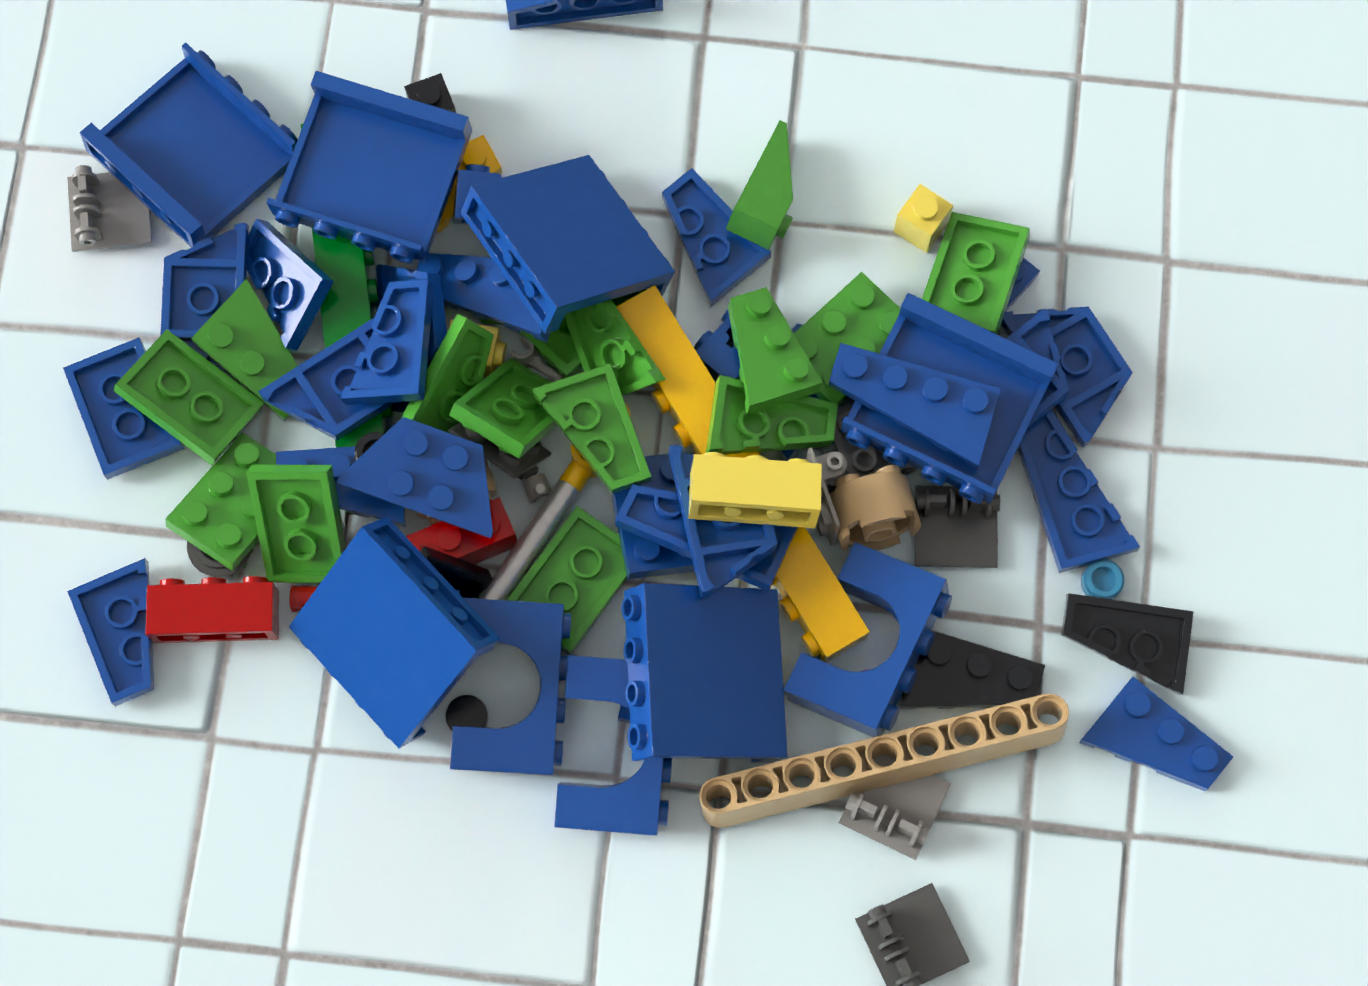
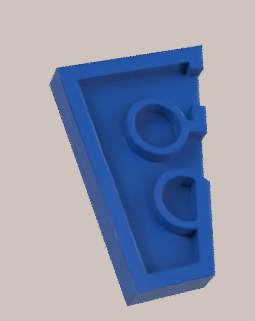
(701, 222)
(288, 280)
(397, 352)
(114, 626)
(1155, 735)

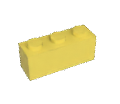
(755, 490)

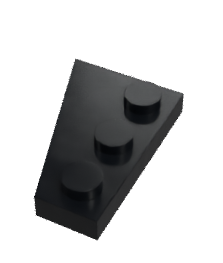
(1134, 635)
(970, 676)

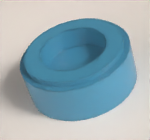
(1102, 579)

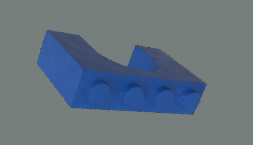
(870, 697)
(531, 743)
(622, 807)

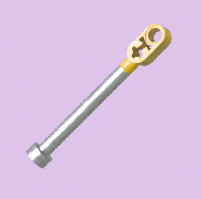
(539, 530)

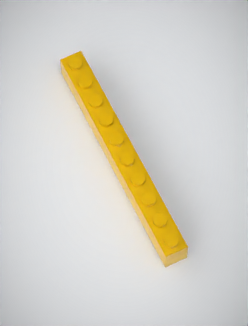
(804, 578)

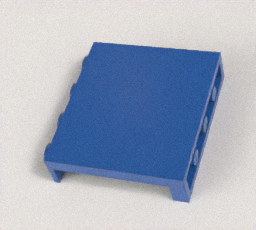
(193, 148)
(372, 168)
(564, 239)
(961, 348)
(391, 630)
(704, 673)

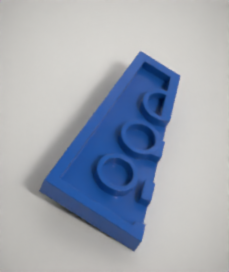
(548, 12)
(482, 289)
(933, 403)
(1071, 505)
(658, 518)

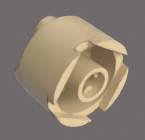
(875, 508)

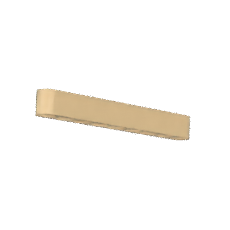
(899, 745)

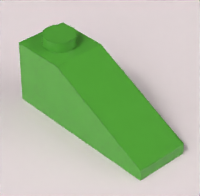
(767, 195)

